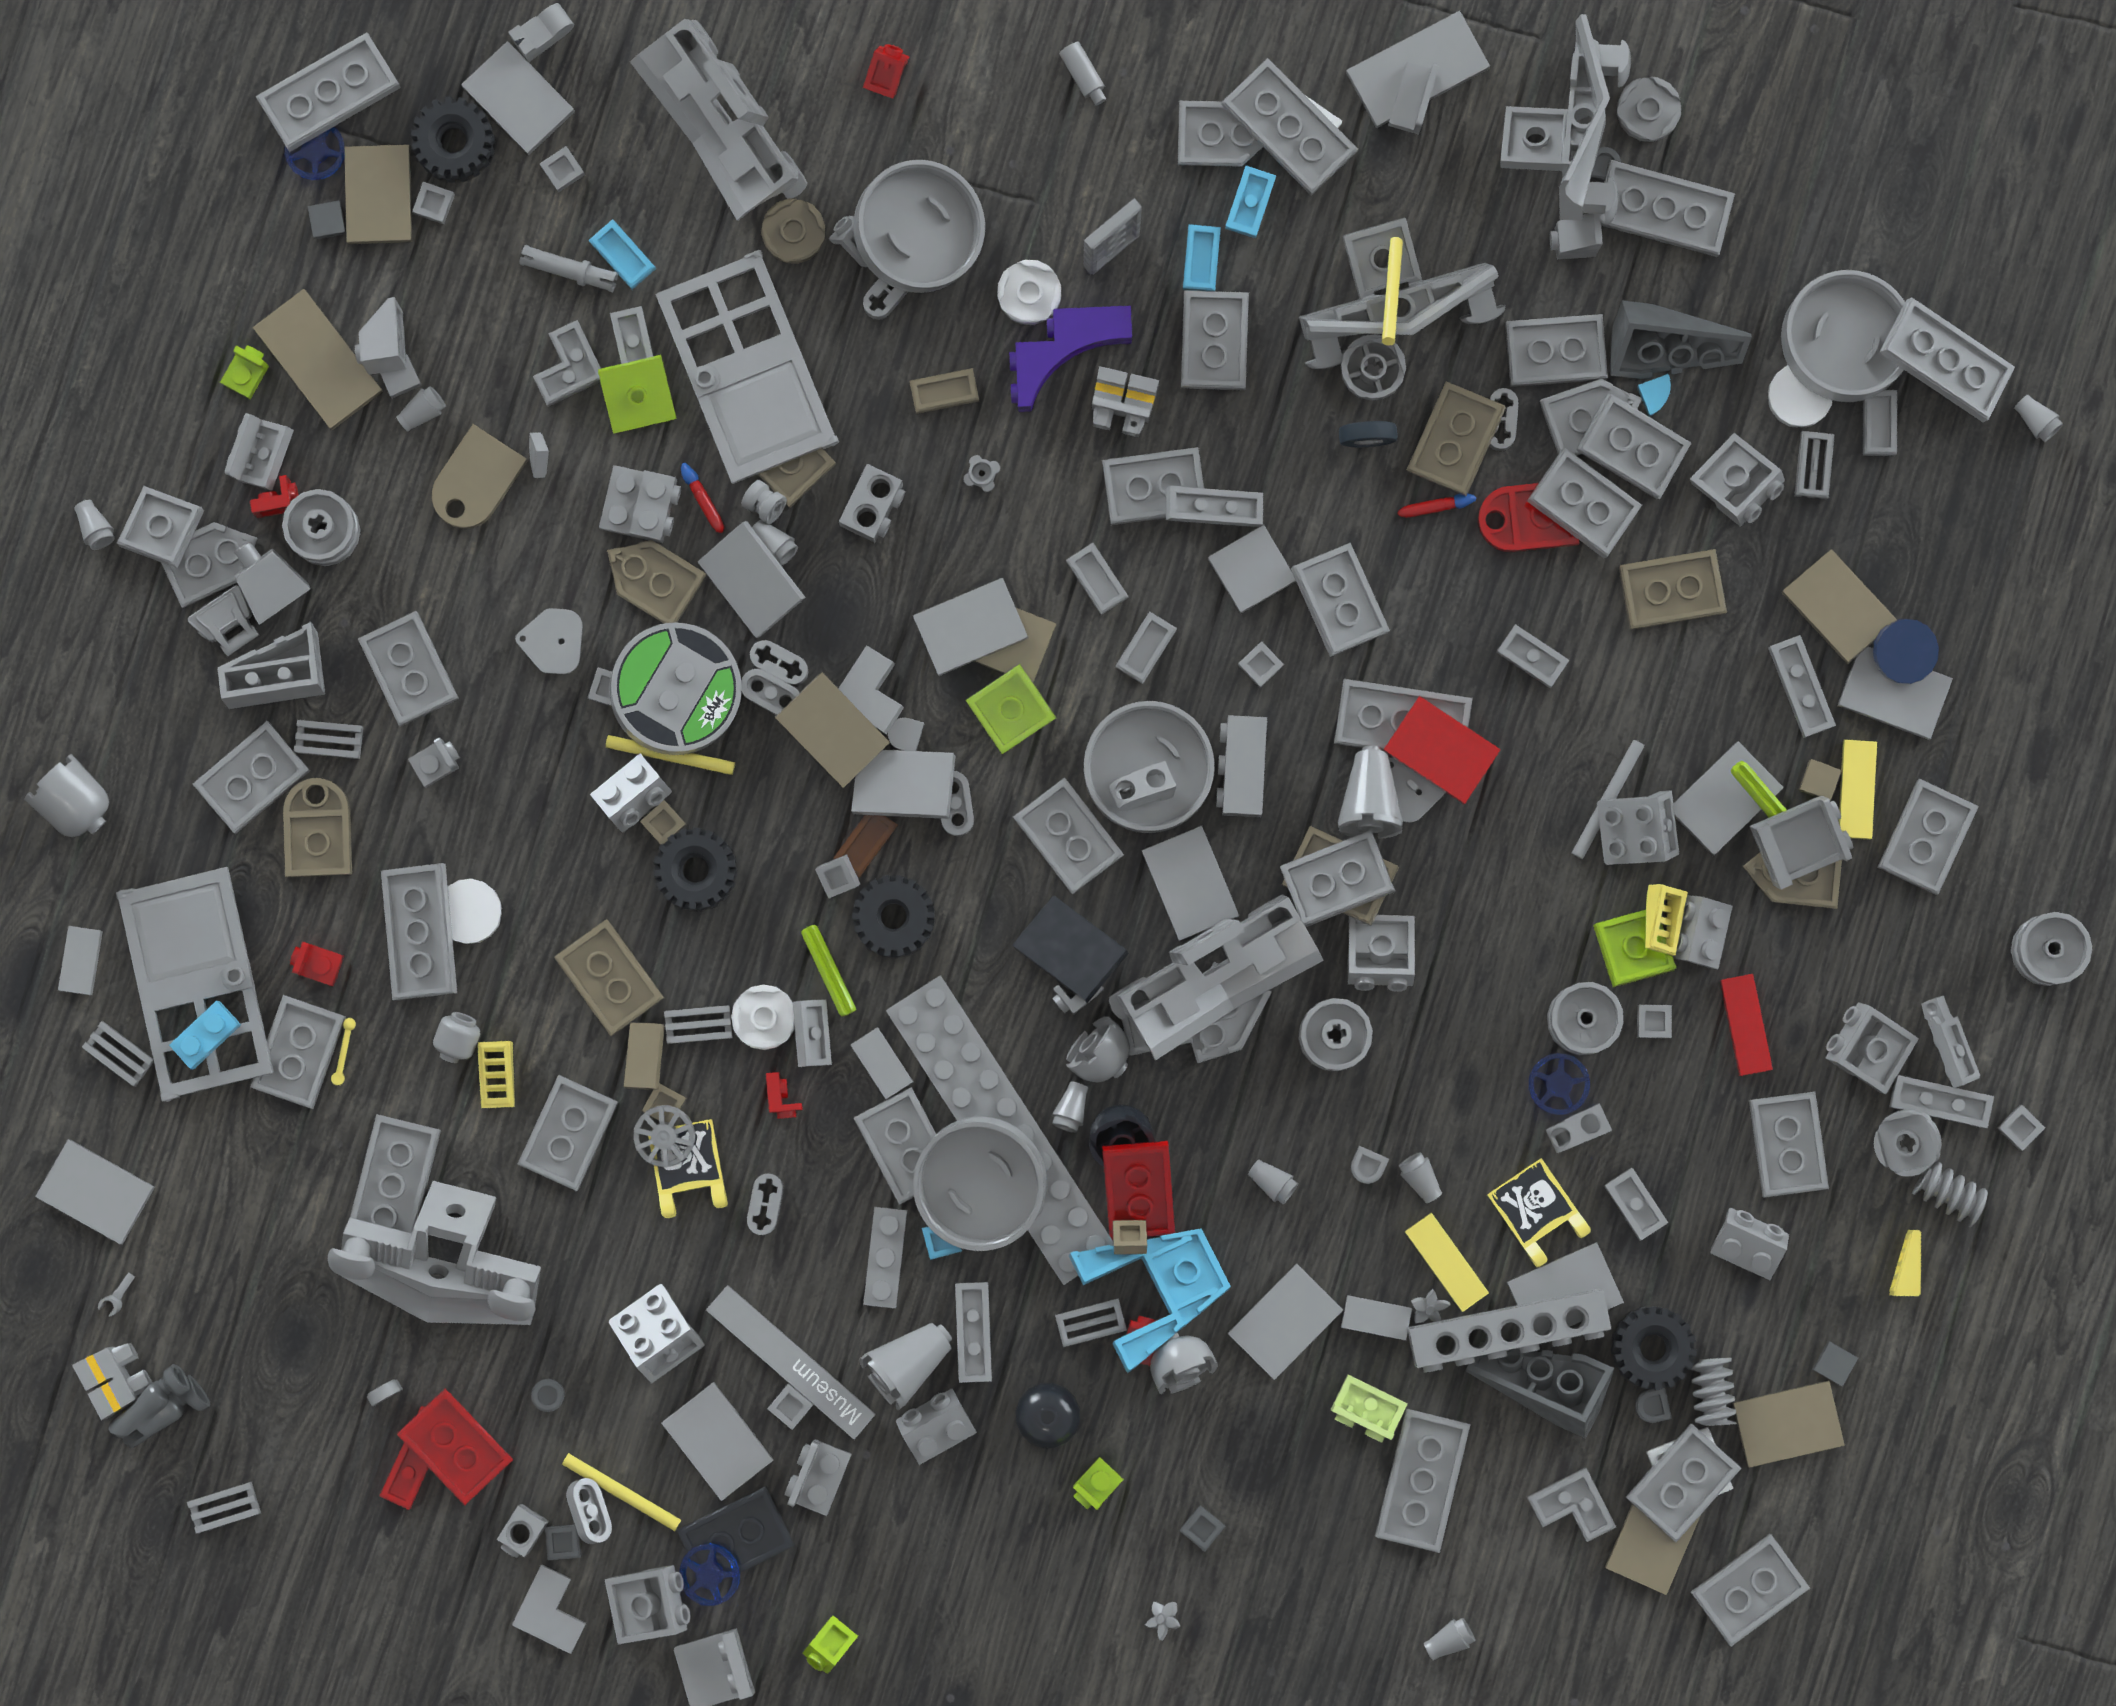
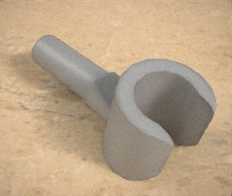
(116, 1297)

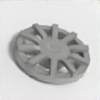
(664, 1136)

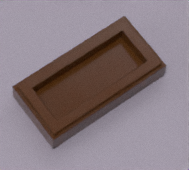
(866, 841)

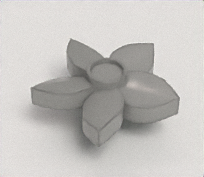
(1428, 1307)
(1163, 1618)

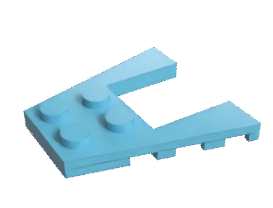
(1183, 1274)

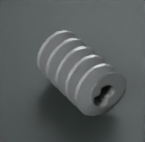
(1952, 1192)
(1713, 1392)

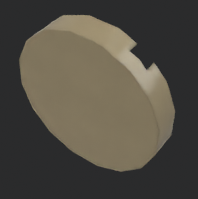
(793, 231)

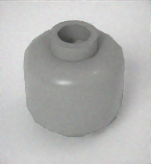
(456, 1037)

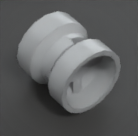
(764, 502)

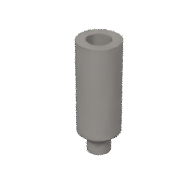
(1083, 72)

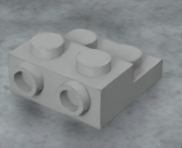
(1739, 480)
(640, 504)
(1382, 952)
(1870, 1047)
(647, 1604)

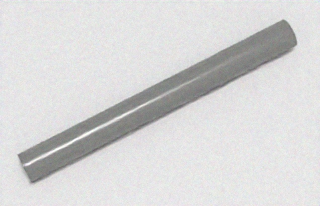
(1611, 793)

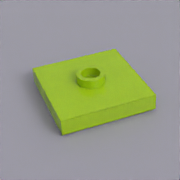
(637, 394)
(1011, 708)
(1625, 951)

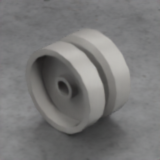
(322, 546)
(2032, 954)
(1565, 1020)
(1349, 1021)

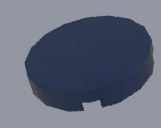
(1906, 651)

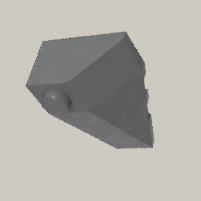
(1661, 340)
(1549, 1384)

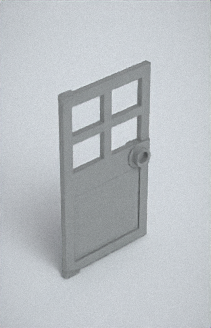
(761, 395)
(188, 950)

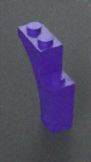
(1073, 333)

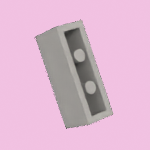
(1242, 766)

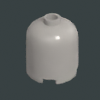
(70, 799)

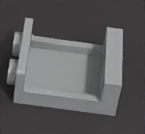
(1802, 840)

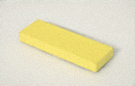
(1857, 788)
(1446, 1262)

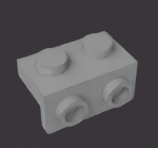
(258, 452)
(631, 793)
(1703, 931)
(1750, 1243)
(935, 1426)

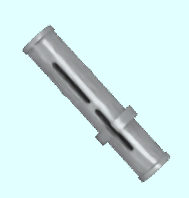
(581, 272)

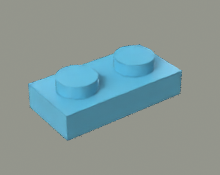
(1250, 202)
(205, 1035)

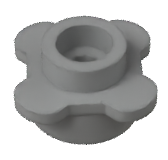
(978, 464)

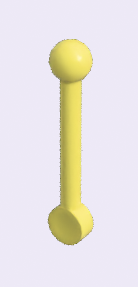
(338, 1078)

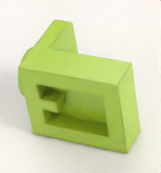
(245, 371)
(1096, 1484)
(829, 1645)

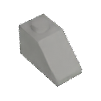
(1577, 238)
(382, 340)

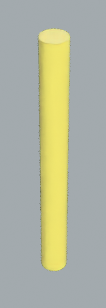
(1392, 291)
(687, 759)
(622, 1492)

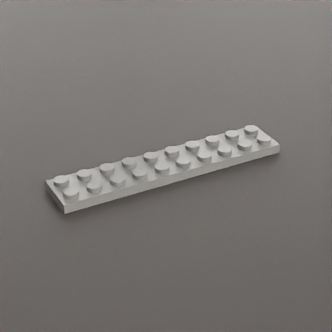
(977, 1087)

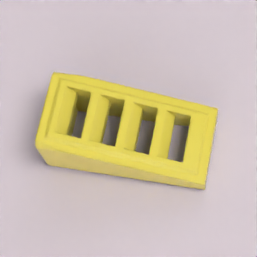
(1675, 909)
(508, 1074)
(1908, 1270)

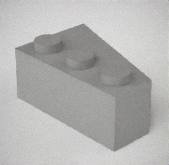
(276, 672)

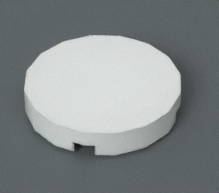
(1029, 292)
(1794, 402)
(473, 911)
(763, 1017)

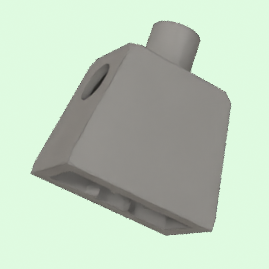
(267, 582)

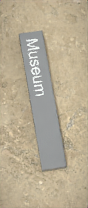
(790, 1362)

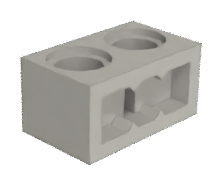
(864, 501)

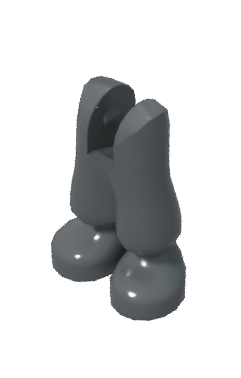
(159, 1407)

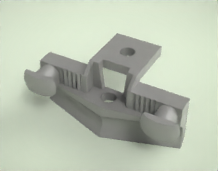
(1566, 143)
(737, 153)
(1426, 298)
(1183, 1001)
(399, 1268)

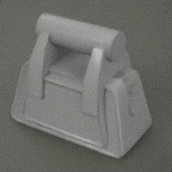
(223, 616)

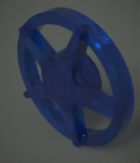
(315, 152)
(1559, 1084)
(709, 1574)

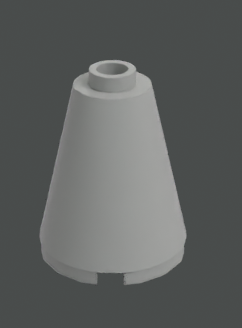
(1371, 797)
(906, 1362)

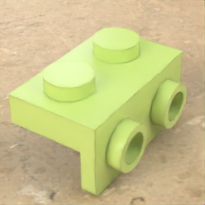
(1368, 1407)

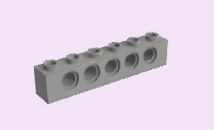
(1589, 1303)

